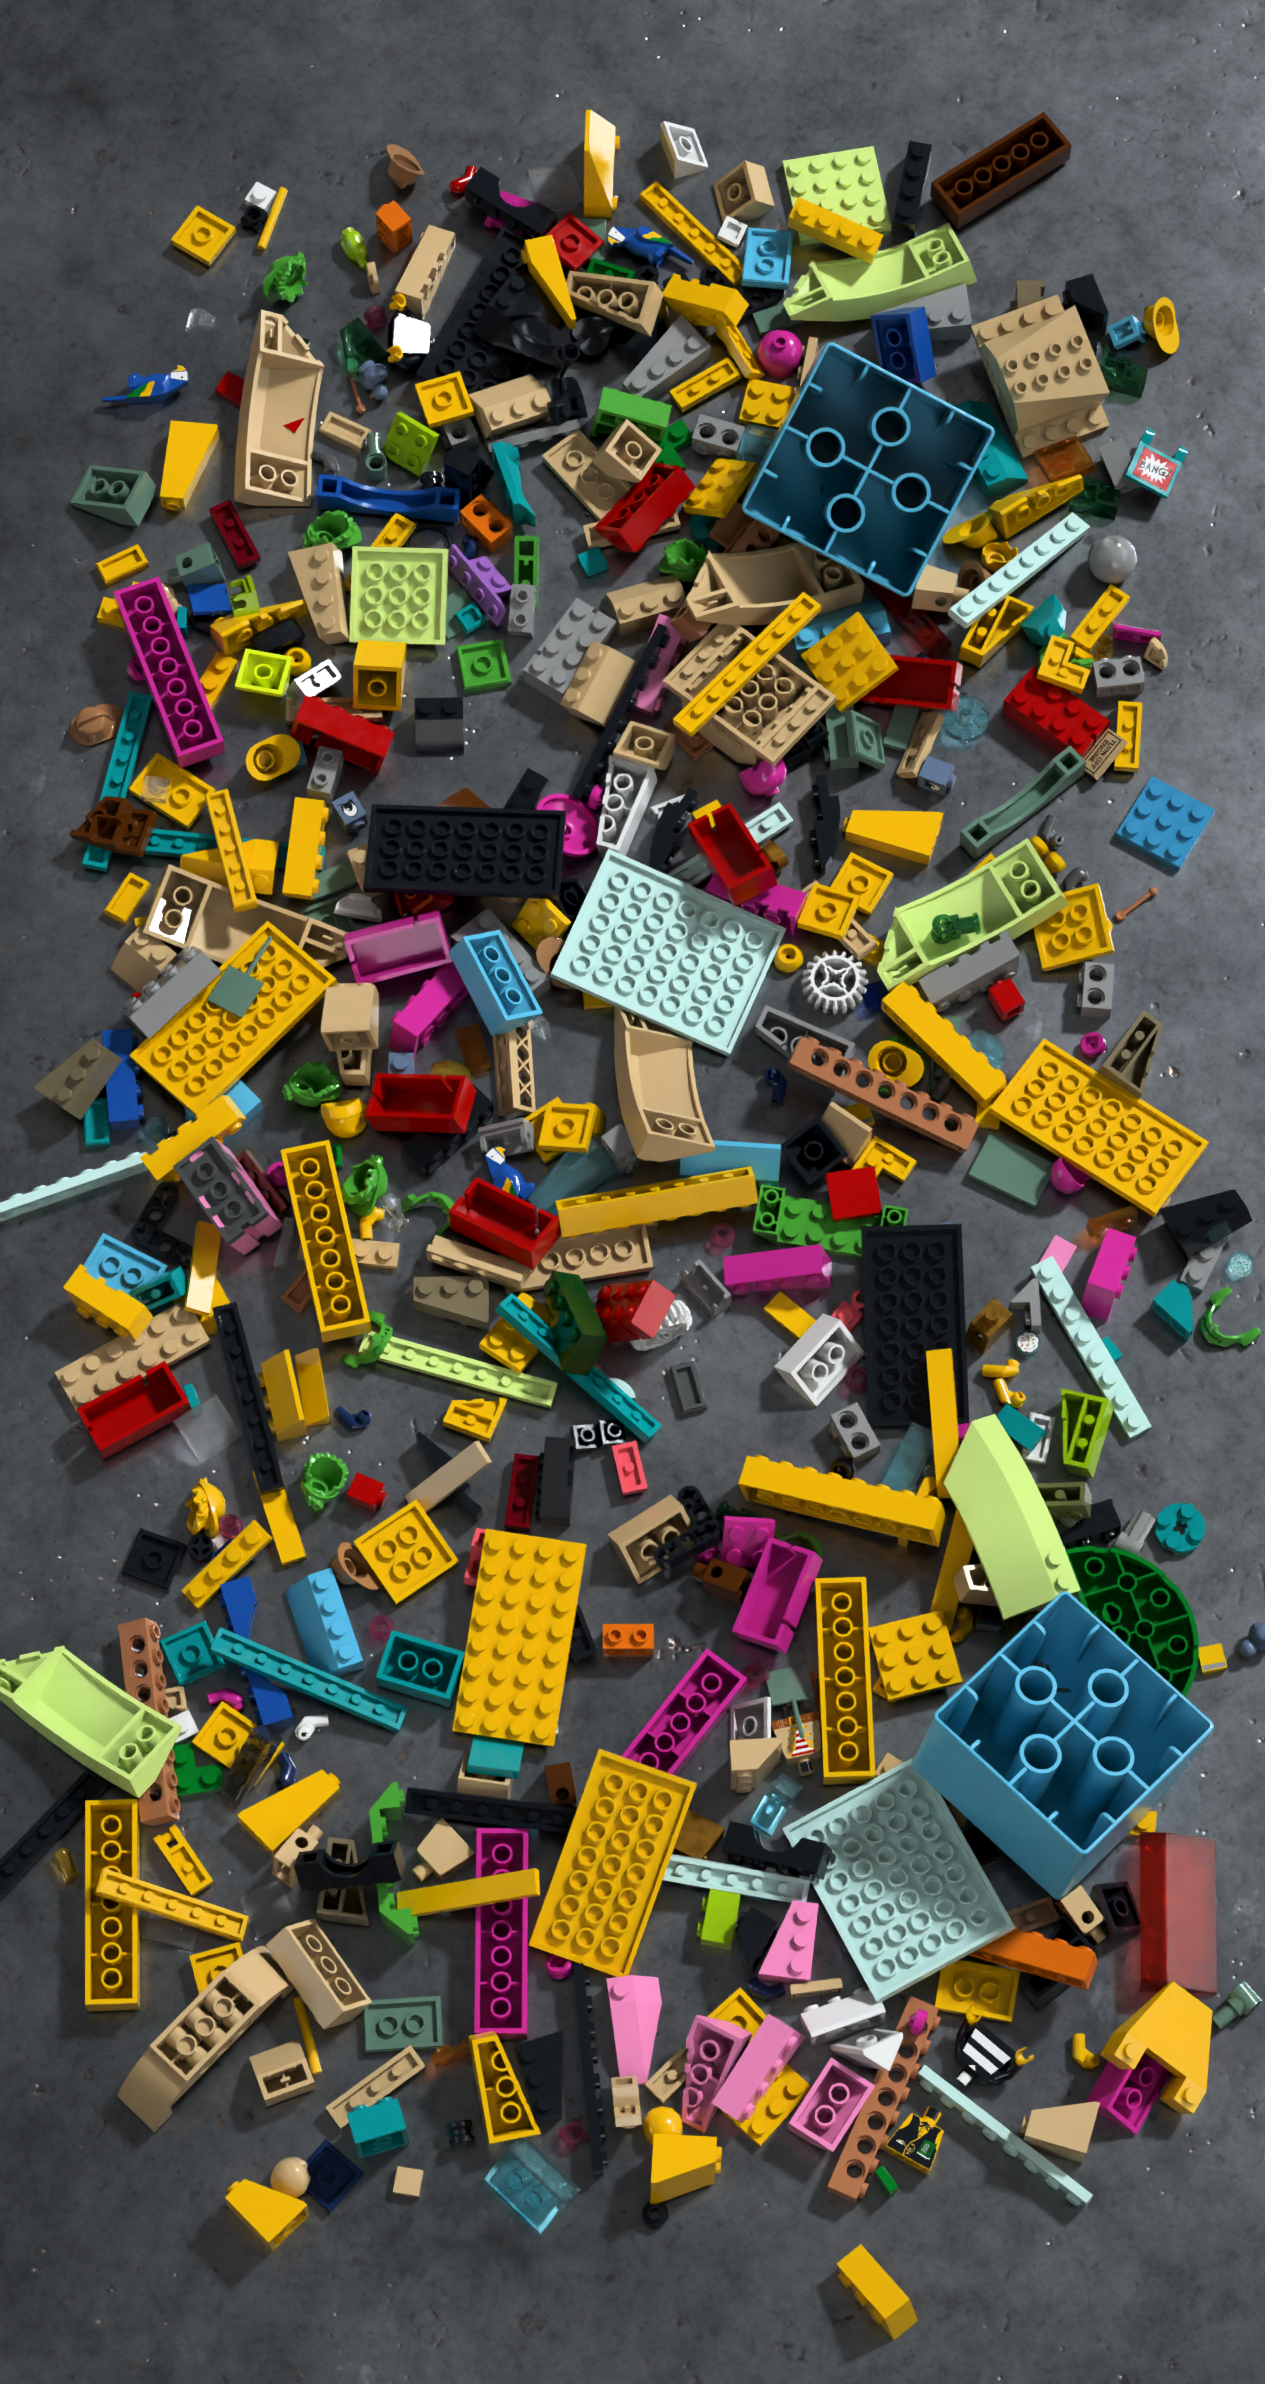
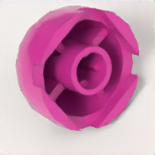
(780, 353)
(763, 778)

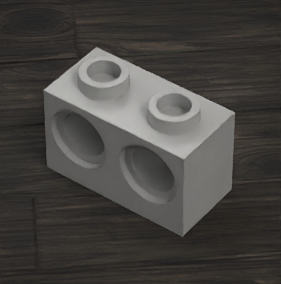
(462, 428)
(720, 432)
(522, 610)
(1119, 682)
(325, 774)
(1100, 990)
(619, 1149)
(859, 1432)

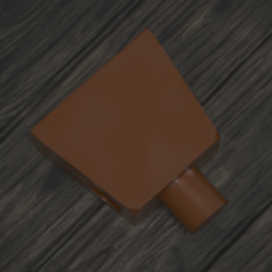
(724, 1580)
(559, 1778)

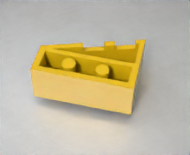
(705, 304)
(107, 1305)
(877, 2292)

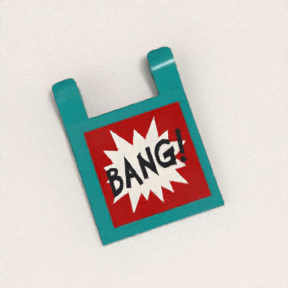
(1153, 468)

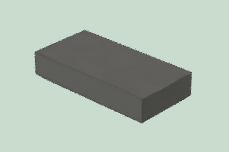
(688, 1387)

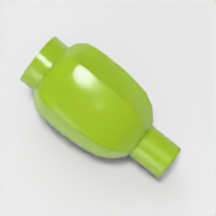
(354, 246)

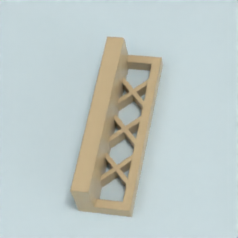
(507, 1070)
(477, 1262)

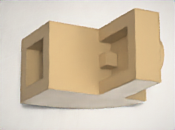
(626, 2101)

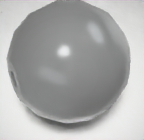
(1112, 559)

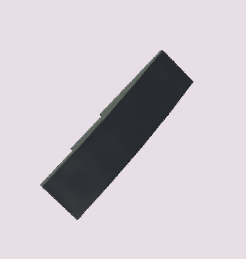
(435, 1459)

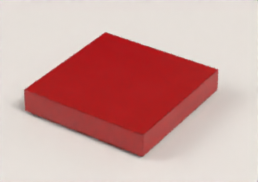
(574, 242)
(853, 1194)

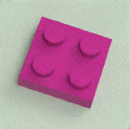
(745, 1540)

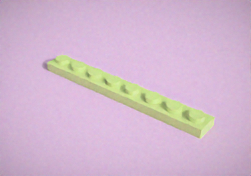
(465, 1370)

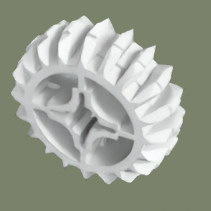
(847, 970)
(674, 1324)

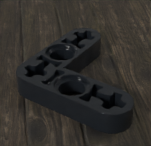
(773, 297)
(154, 1234)
(701, 1529)

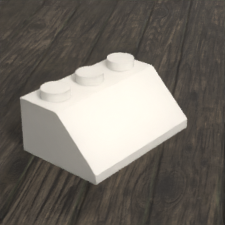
(820, 1359)
(841, 2017)

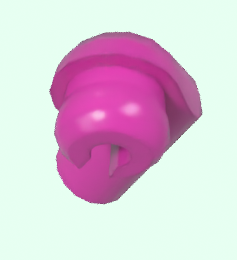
(226, 1695)

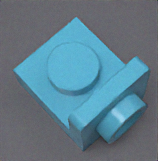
(1127, 331)

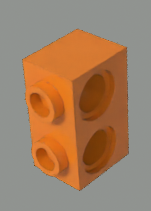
(394, 227)
(482, 525)
(628, 1640)

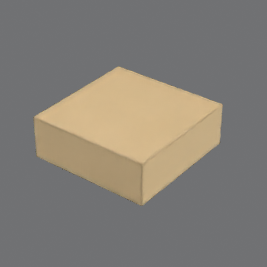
(408, 2181)

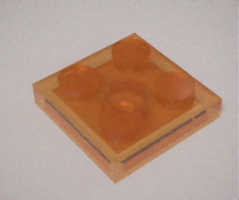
(1064, 460)

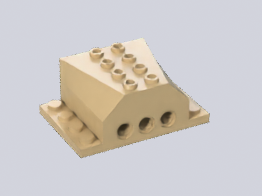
(1043, 374)
(765, 713)

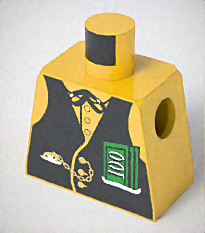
(917, 2140)

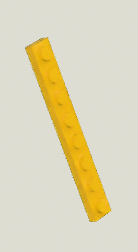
(747, 664)

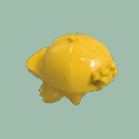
(207, 1509)

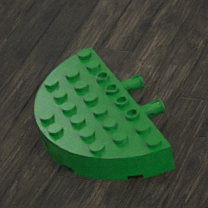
(1140, 1609)

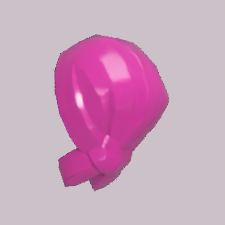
(1067, 1177)

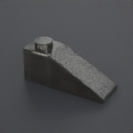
(249, 1764)

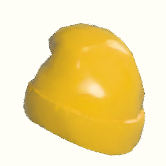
(345, 1117)

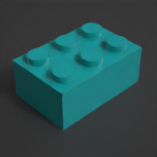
(420, 1668)
(377, 2127)

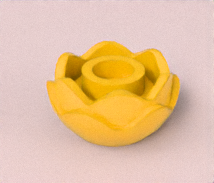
(304, 663)
(788, 965)

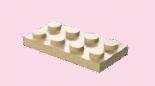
(573, 465)

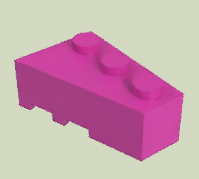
(1107, 1274)

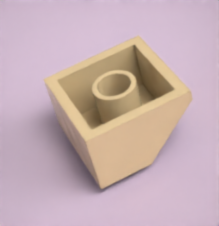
(627, 453)

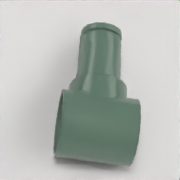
(375, 457)
(1241, 2001)

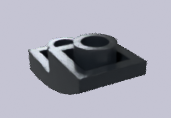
(277, 636)
(807, 744)
(598, 1436)

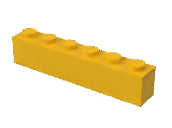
(944, 1044)

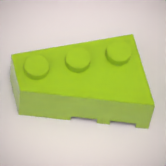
(1084, 1430)

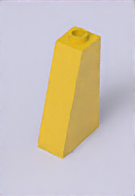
(185, 460)
(898, 833)
(290, 1809)

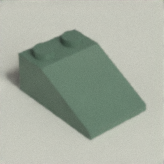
(115, 494)

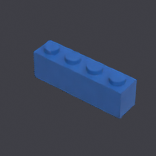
(122, 1086)

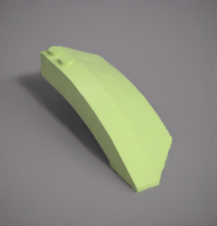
(856, 290)
(1007, 895)
(1008, 1521)
(89, 1717)

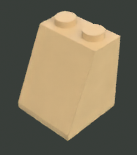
(351, 1017)
(1061, 2129)

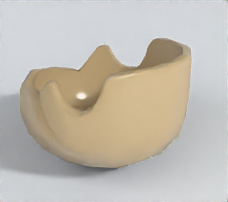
(290, 2177)

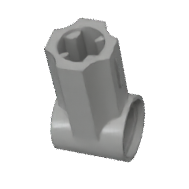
(1136, 1533)

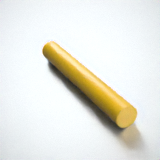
(272, 218)
(307, 2036)

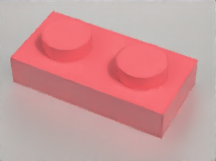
(629, 1468)

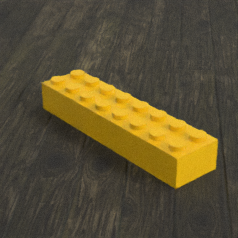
(325, 1241)
(843, 1500)
(844, 1680)
(110, 1926)

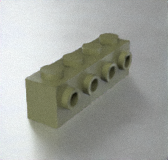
(1067, 1500)

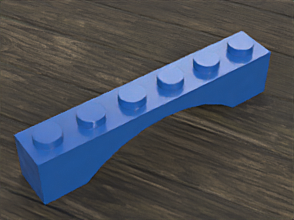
(427, 504)
(271, 1701)

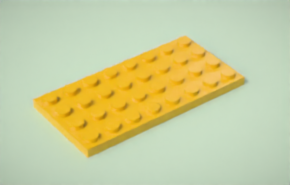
(209, 1048)
(1099, 1127)
(519, 1638)
(612, 1864)

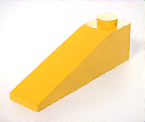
(547, 271)
(1028, 506)
(234, 633)
(260, 857)

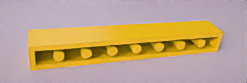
(657, 1202)

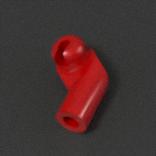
(458, 184)

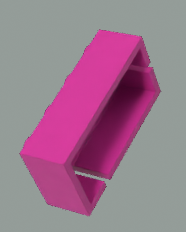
(398, 947)
(777, 1595)

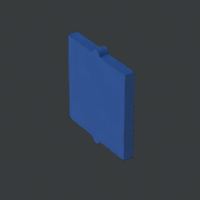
(209, 599)

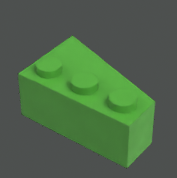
(617, 406)

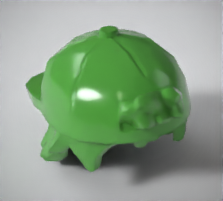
(285, 278)
(334, 529)
(683, 559)
(312, 1085)
(365, 1185)
(322, 1479)

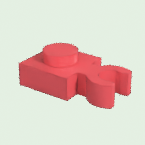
(849, 1313)

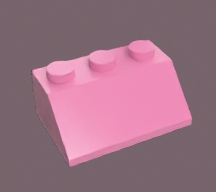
(830, 2106)

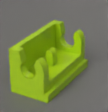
(245, 601)

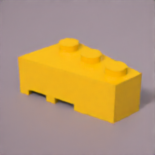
(994, 630)

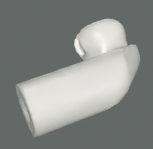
(309, 1724)

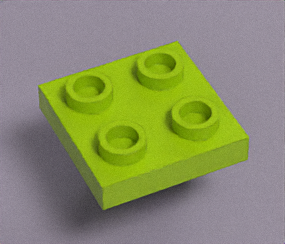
(409, 443)

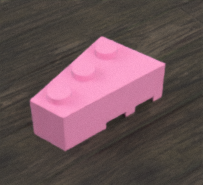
(793, 1946)

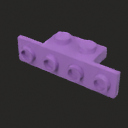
(481, 582)

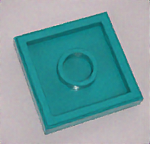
(189, 1654)
(495, 1757)

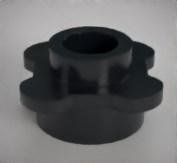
(254, 211)

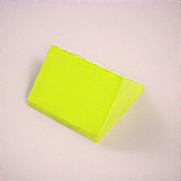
(264, 673)

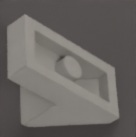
(1029, 1300)

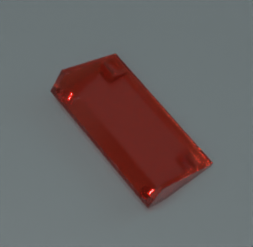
(1177, 1912)

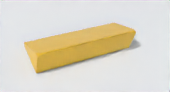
(312, 1387)

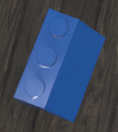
(904, 343)

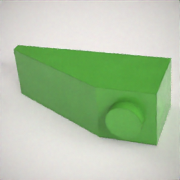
(526, 560)

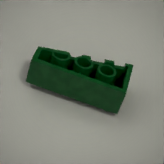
(574, 1323)

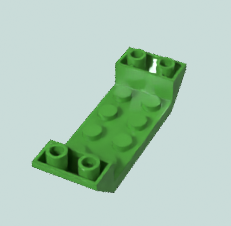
(809, 1222)
(385, 1809)

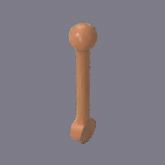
(360, 407)
(1120, 915)
(814, 1677)

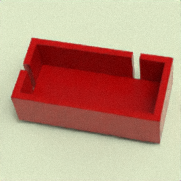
(919, 685)
(1054, 715)
(360, 740)
(732, 855)
(420, 1103)
(504, 1223)
(633, 1309)
(133, 1410)

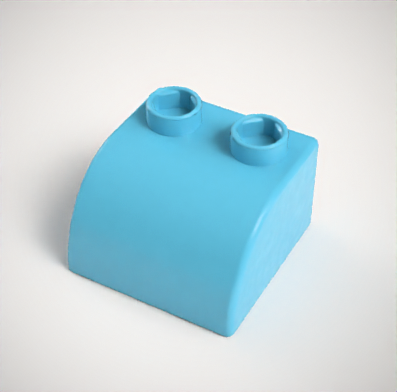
(872, 449)
(1054, 1770)

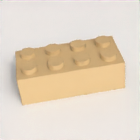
(318, 1973)

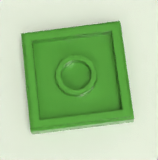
(483, 665)

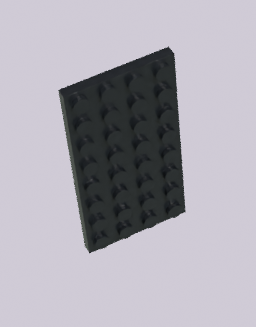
(458, 347)
(465, 851)
(911, 1308)

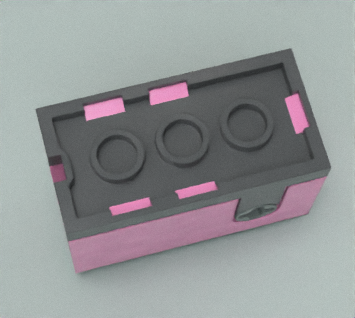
(228, 1195)

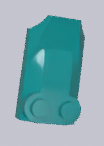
(507, 470)

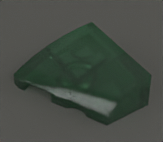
(359, 347)
(1122, 374)
(1096, 499)

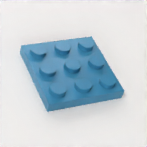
(1165, 823)

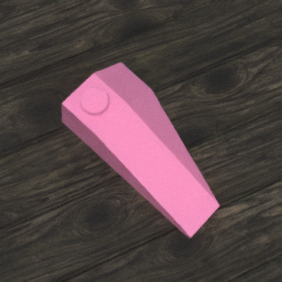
(634, 2017)
(711, 2056)

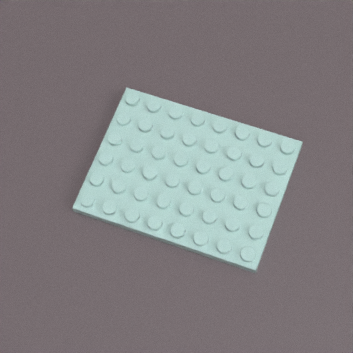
(668, 952)
(901, 1881)

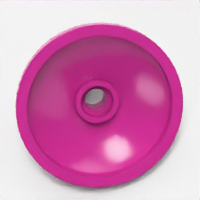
(580, 823)

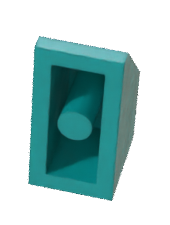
(1045, 622)
(161, 1288)
(1175, 1307)

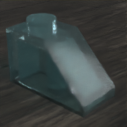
(776, 1804)

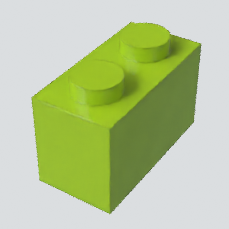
(719, 1919)

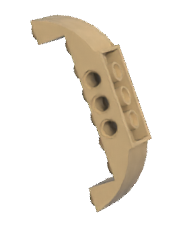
(202, 2034)

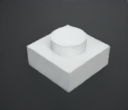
(260, 196)
(732, 231)
(188, 1726)

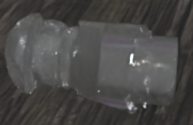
(393, 1212)

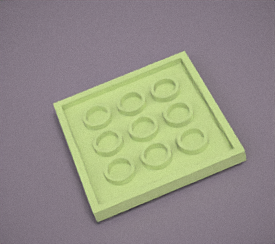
(841, 183)
(399, 595)

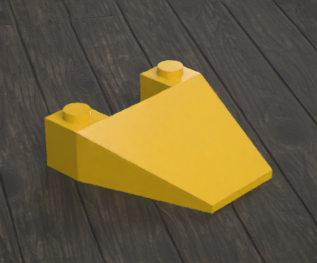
(598, 167)
(1177, 2035)

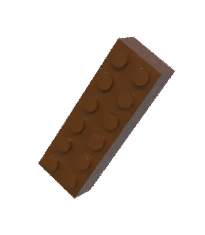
(1000, 170)

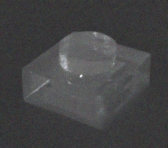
(155, 789)

